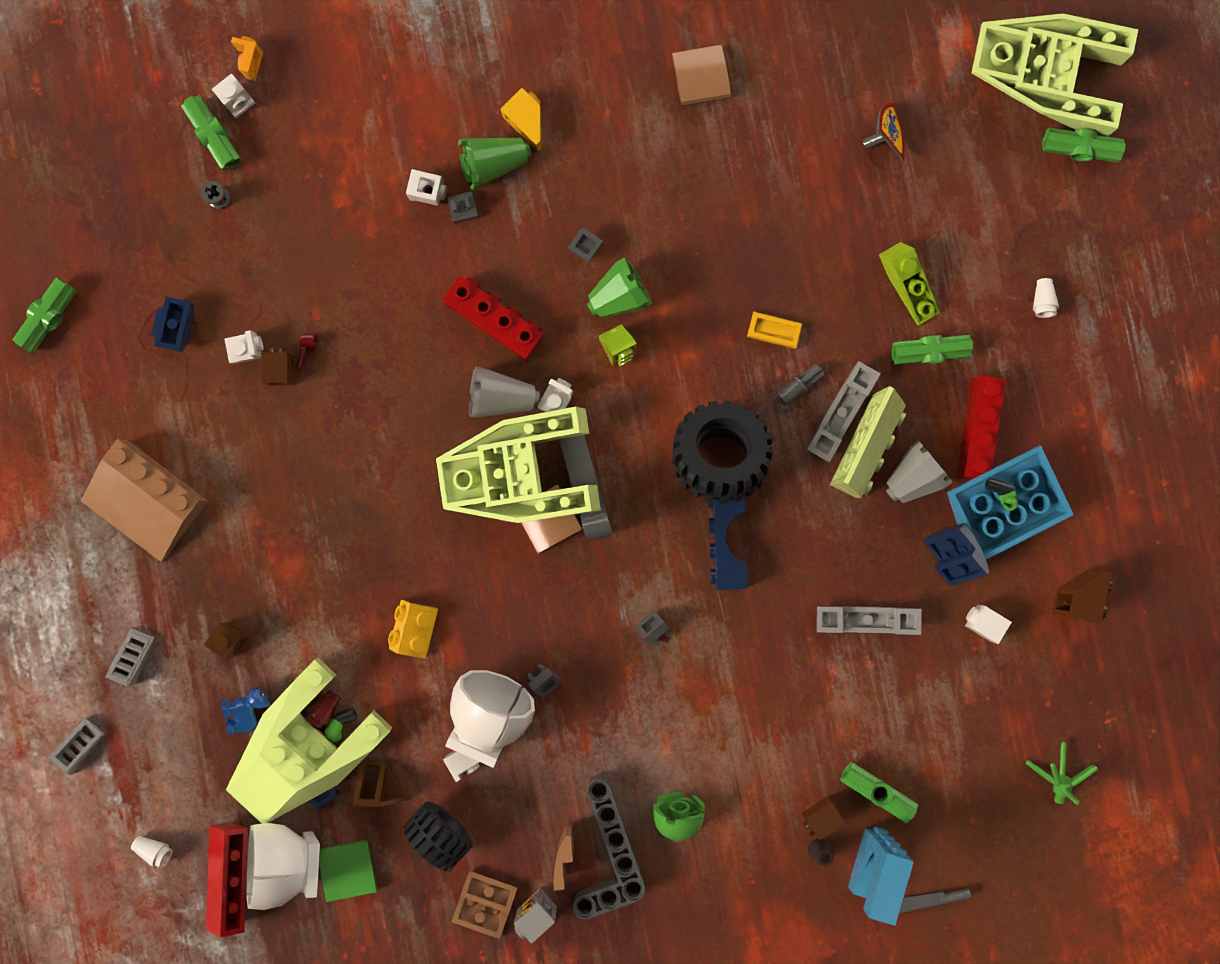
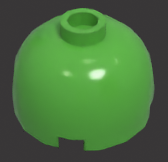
(678, 816)

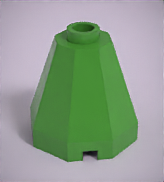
(619, 292)

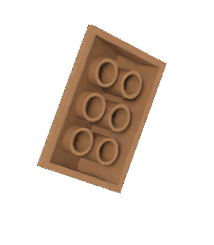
(142, 499)

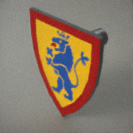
(888, 130)

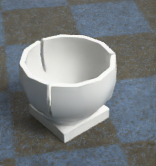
(484, 717)
(280, 865)

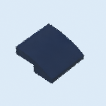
(957, 554)

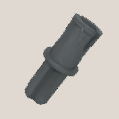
(800, 384)

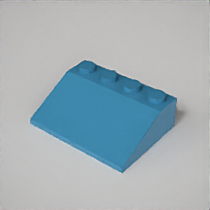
(1039, 503)

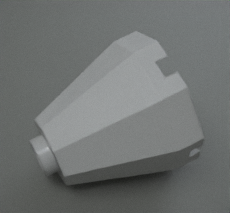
(916, 476)

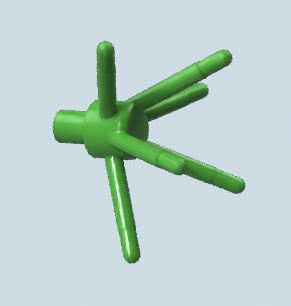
(1063, 784)

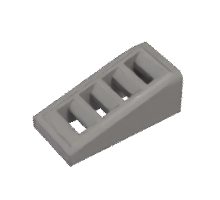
(135, 670)
(57, 756)

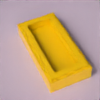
(774, 330)

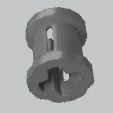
(215, 188)

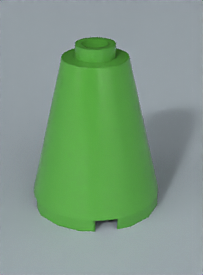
(491, 158)

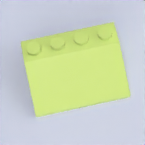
(869, 443)

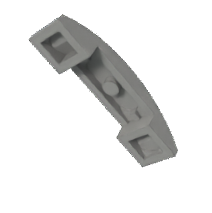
(842, 411)
(869, 620)

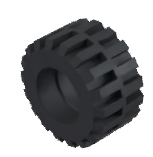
(437, 836)

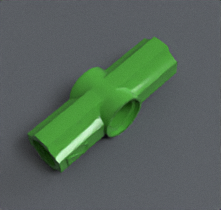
(211, 133)
(1083, 145)
(44, 315)
(932, 349)
(891, 800)

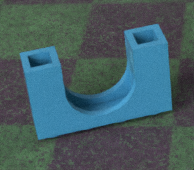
(881, 875)

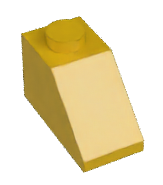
(525, 116)

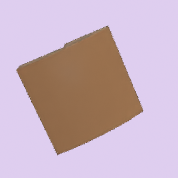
(701, 75)
(550, 531)
(564, 855)
(484, 904)

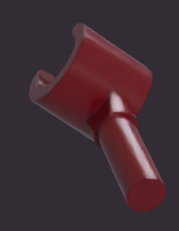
(306, 341)

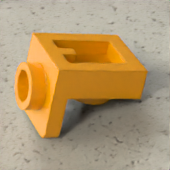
(250, 59)

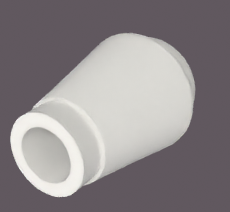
(1045, 299)
(153, 852)

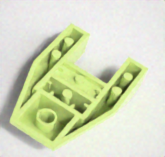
(1040, 60)
(499, 471)
(291, 758)

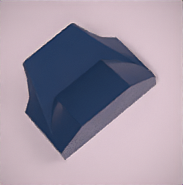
(173, 324)

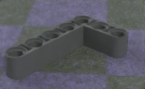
(582, 473)
(624, 848)

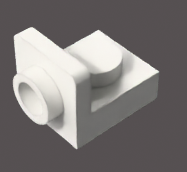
(244, 347)
(556, 396)

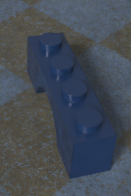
(728, 570)

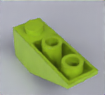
(910, 281)
(618, 345)

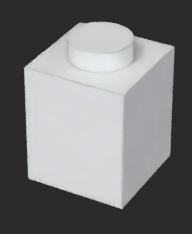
(987, 623)

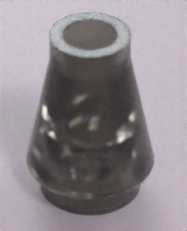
(819, 847)

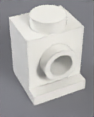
(233, 96)
(420, 181)
(459, 763)

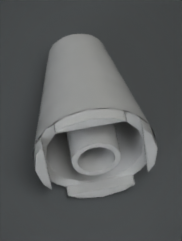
(499, 394)

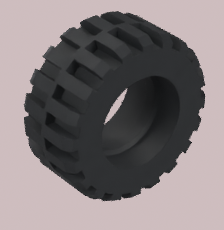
(728, 422)

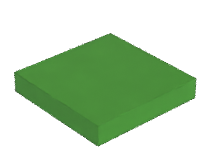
(347, 870)

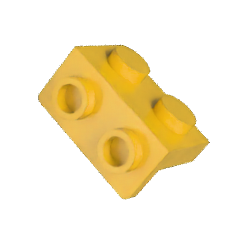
(412, 629)

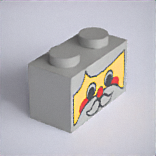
(535, 916)

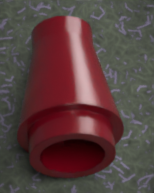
(322, 711)

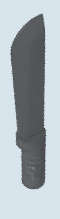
(933, 899)

